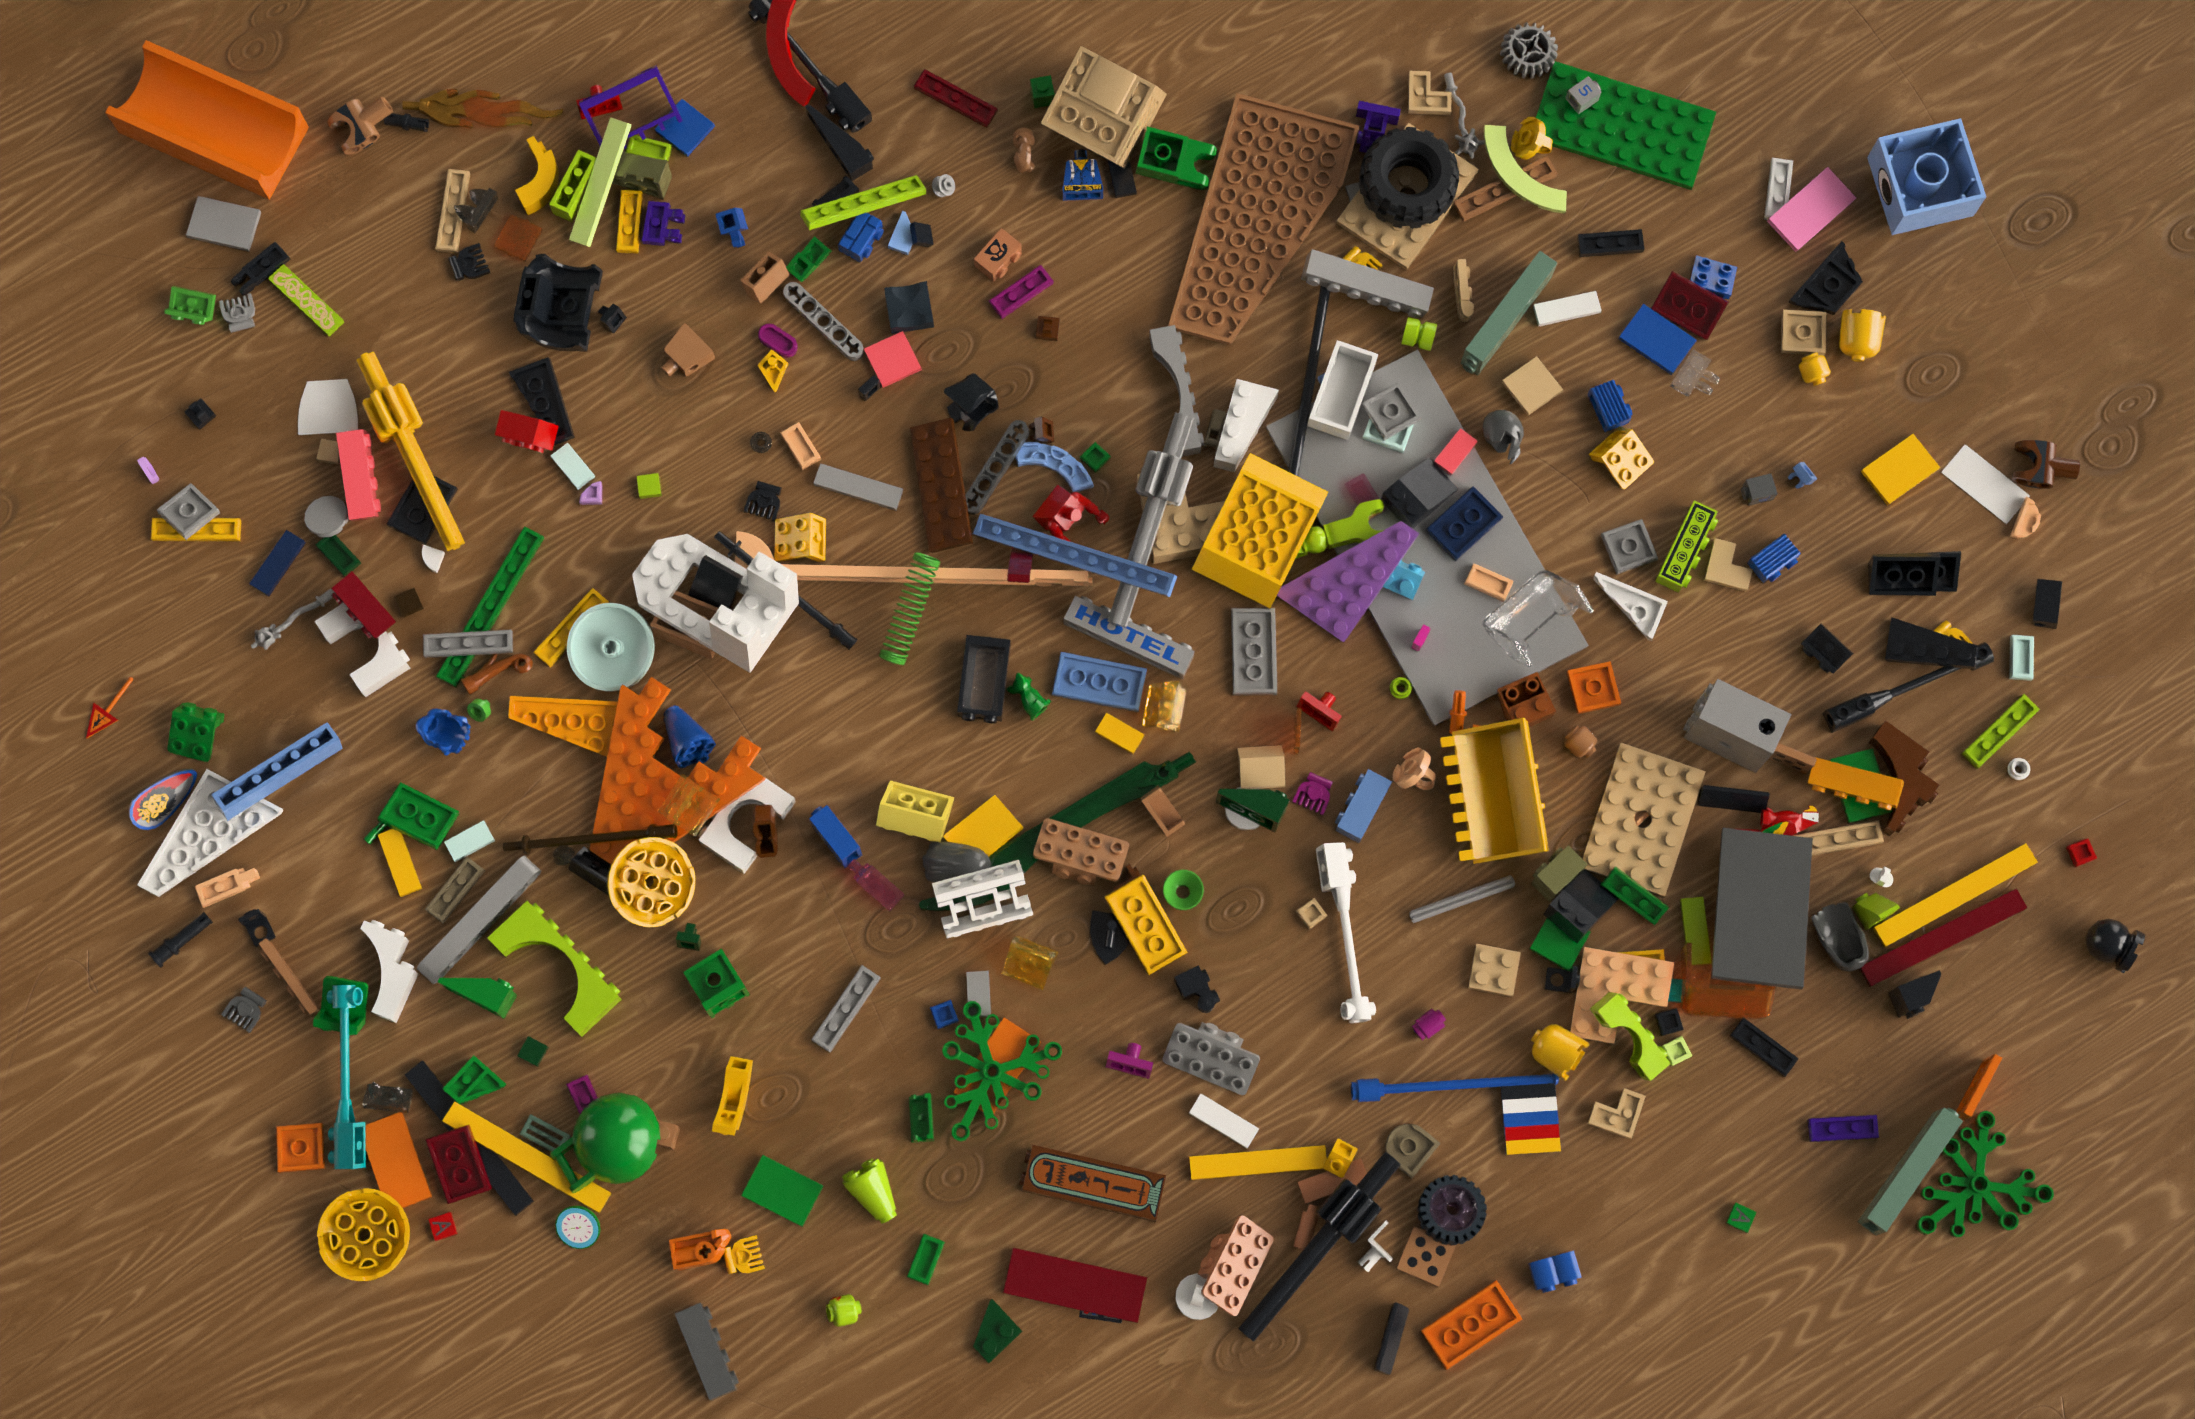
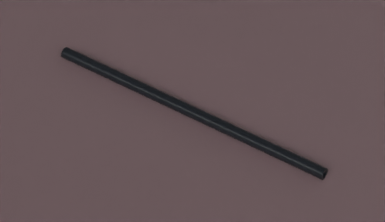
(1309, 381)

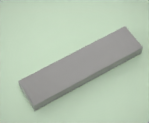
(858, 487)
(467, 643)
(846, 1008)

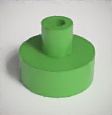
(479, 709)

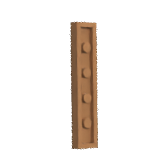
(1498, 193)

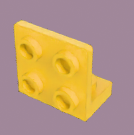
(1623, 456)
(800, 537)

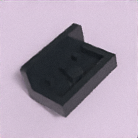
(1826, 649)

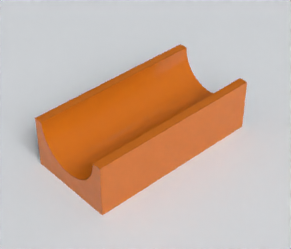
(211, 121)

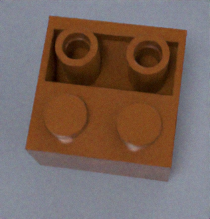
(1526, 700)

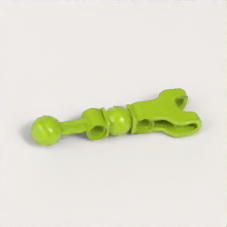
(1343, 531)

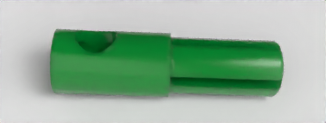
(373, 834)

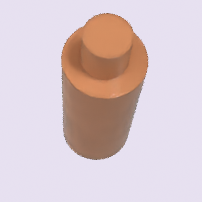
(1306, 1227)

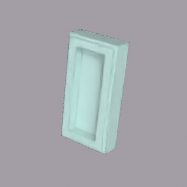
(572, 466)
(2021, 657)
(469, 841)

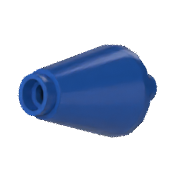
(686, 738)

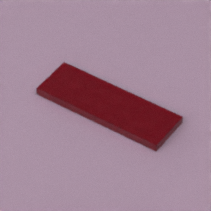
(1075, 1285)

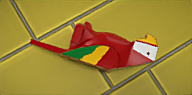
(1786, 821)

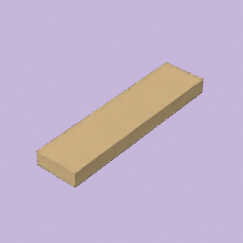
(450, 224)
(1845, 837)

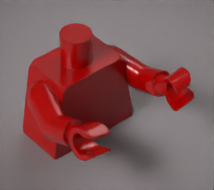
(1064, 509)

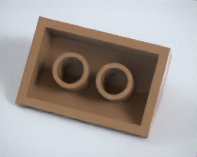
(669, 633)

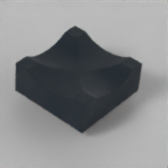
(909, 307)

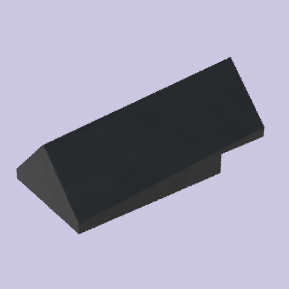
(1913, 573)

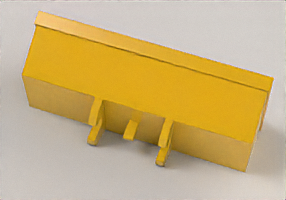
(1497, 791)

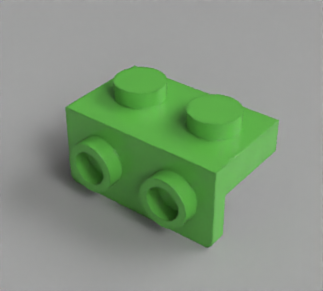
(191, 305)

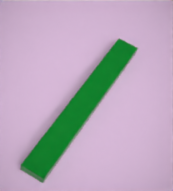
(494, 600)

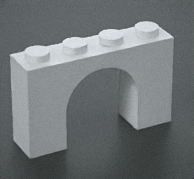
(385, 665)
(718, 836)

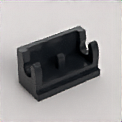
(843, 189)
(2047, 603)

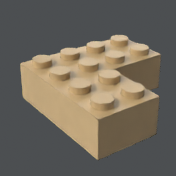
(1182, 529)

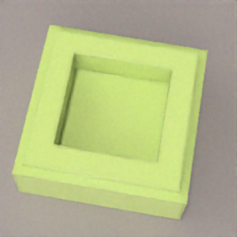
(1677, 1051)

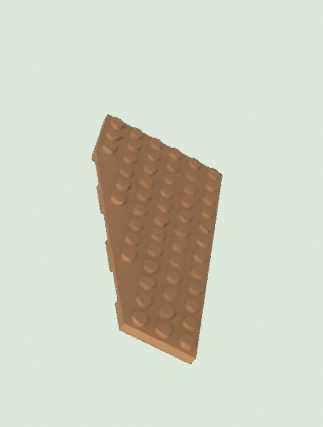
(1262, 202)

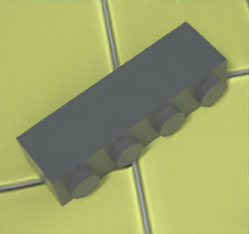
(706, 1351)

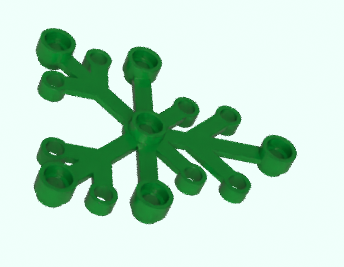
(979, 1096)
(1958, 1200)

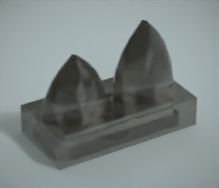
(475, 216)
(387, 1098)

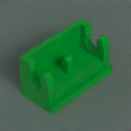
(921, 1118)

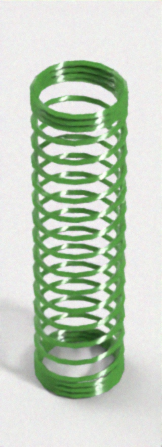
(894, 657)

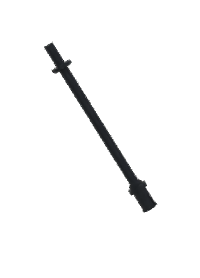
(835, 630)

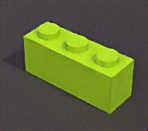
(573, 186)

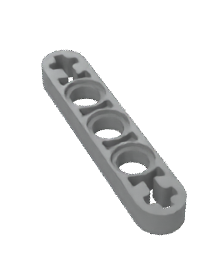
(828, 330)

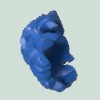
(444, 730)

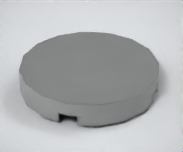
(326, 516)

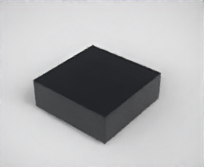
(921, 234)
(869, 388)
(1669, 1022)

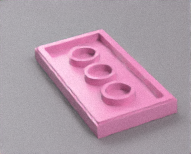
(1811, 209)

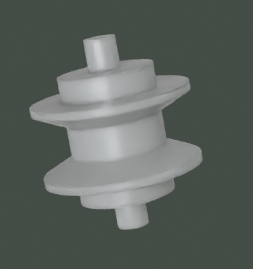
(943, 185)

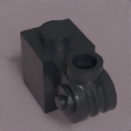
(1196, 983)

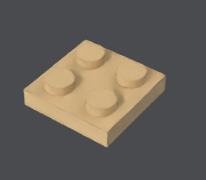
(1803, 332)
(1494, 970)

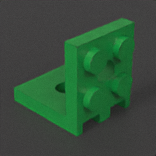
(722, 995)

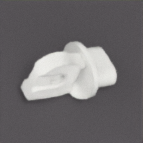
(1882, 876)

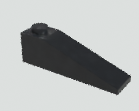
(846, 149)

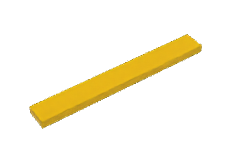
(1955, 895)
(524, 1156)

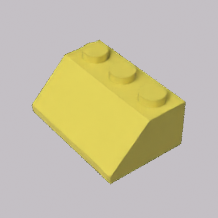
(914, 811)

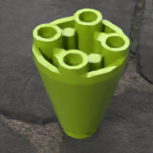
(872, 1189)

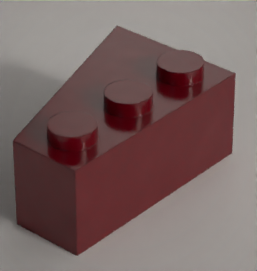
(362, 606)

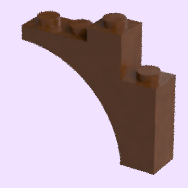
(1903, 760)

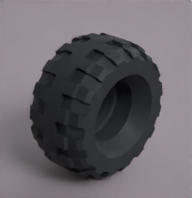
(1412, 149)

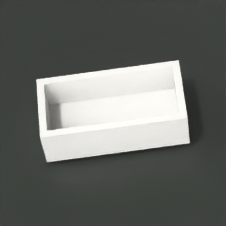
(1342, 390)

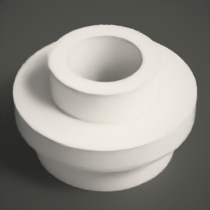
(2023, 764)

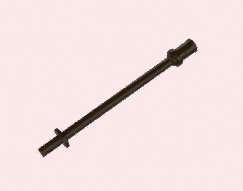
(653, 830)

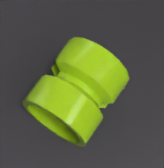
(1419, 334)

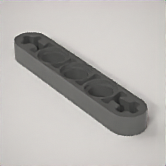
(996, 456)

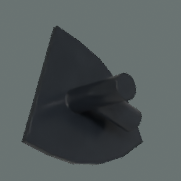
(1107, 936)

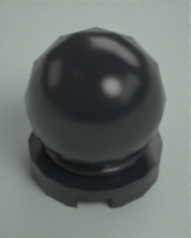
(2112, 942)

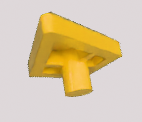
(773, 369)

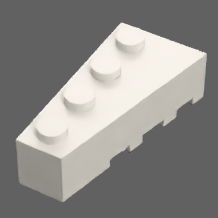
(1244, 417)

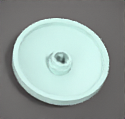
(610, 647)

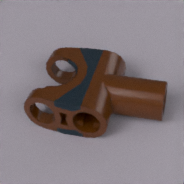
(2044, 465)

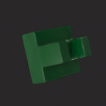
(689, 938)

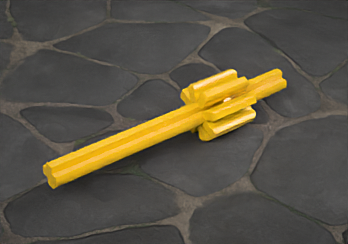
(395, 418)

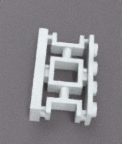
(980, 884)

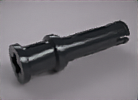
(171, 946)

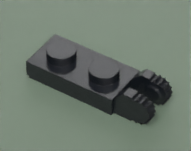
(260, 268)

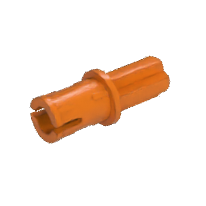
(1458, 711)

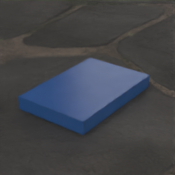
(1657, 339)

